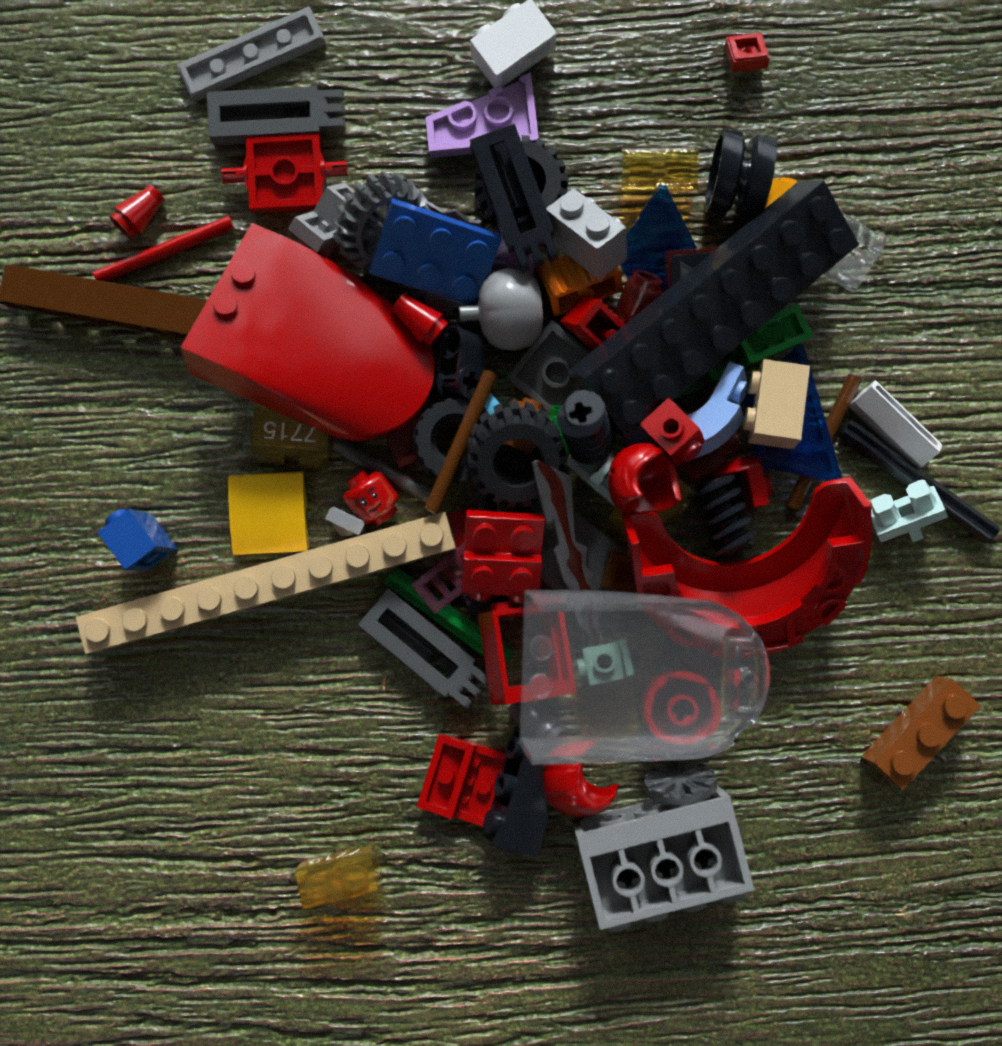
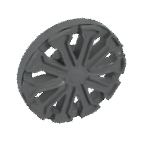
(680, 783)

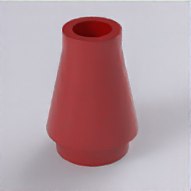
(136, 212)
(420, 319)

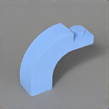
(719, 416)

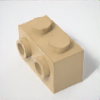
(777, 404)

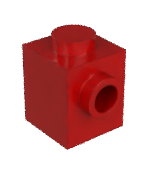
(673, 432)

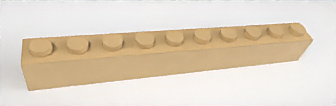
(265, 583)

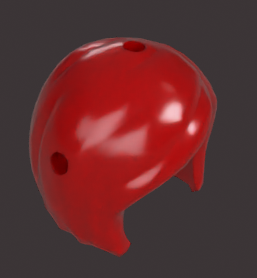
(643, 480)
(572, 794)

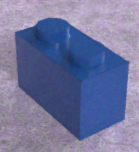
(136, 539)

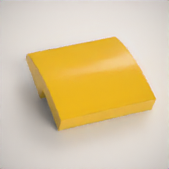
(268, 513)

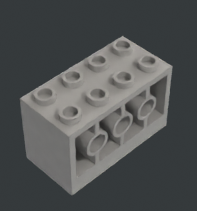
(654, 831)

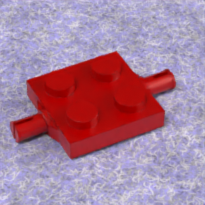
(284, 172)

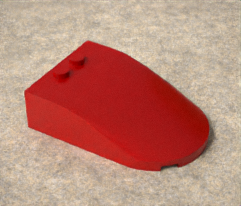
(309, 342)

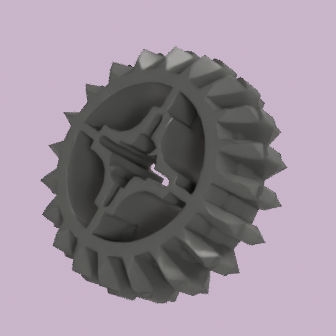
(357, 224)

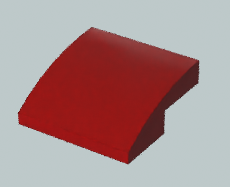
(461, 779)

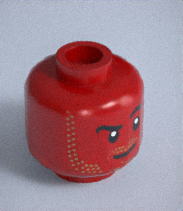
(371, 497)

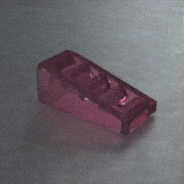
(427, 595)

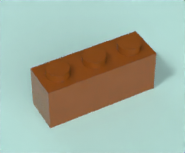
(920, 731)

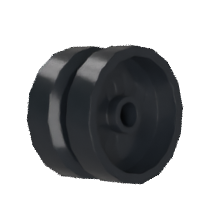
(740, 174)

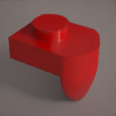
(755, 484)

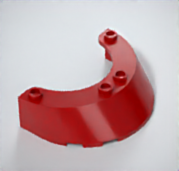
(779, 591)

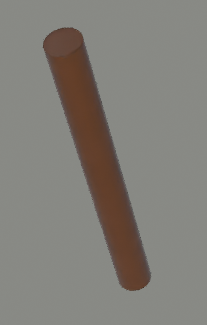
(833, 423)
(460, 442)

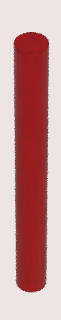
(164, 249)

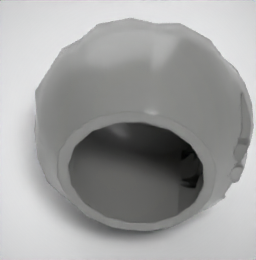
(508, 309)

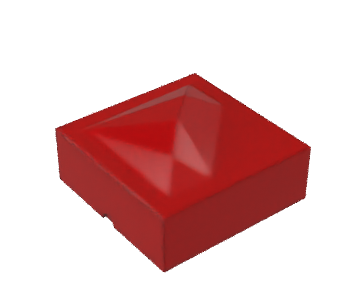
(746, 52)

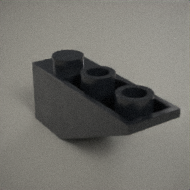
(519, 803)

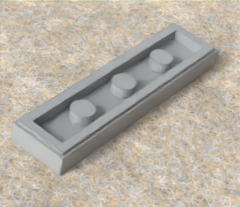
(251, 54)

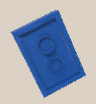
(434, 252)

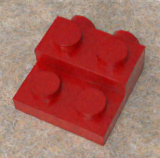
(501, 554)

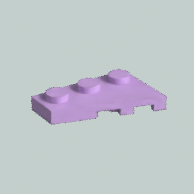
(453, 127)

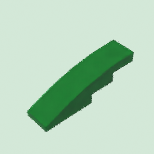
(775, 336)

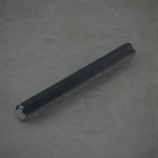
(908, 473)

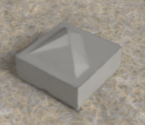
(345, 523)

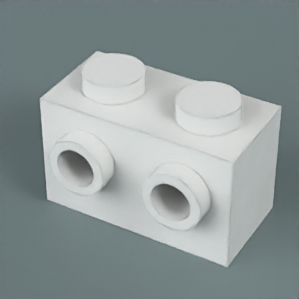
(513, 43)

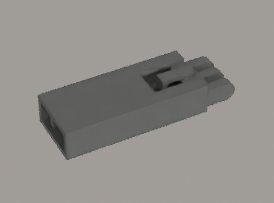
(262, 112)
(414, 639)

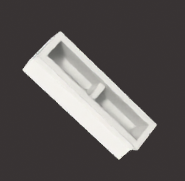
(895, 425)

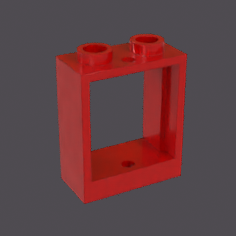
(493, 652)

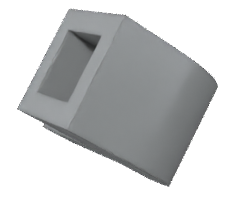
(316, 227)

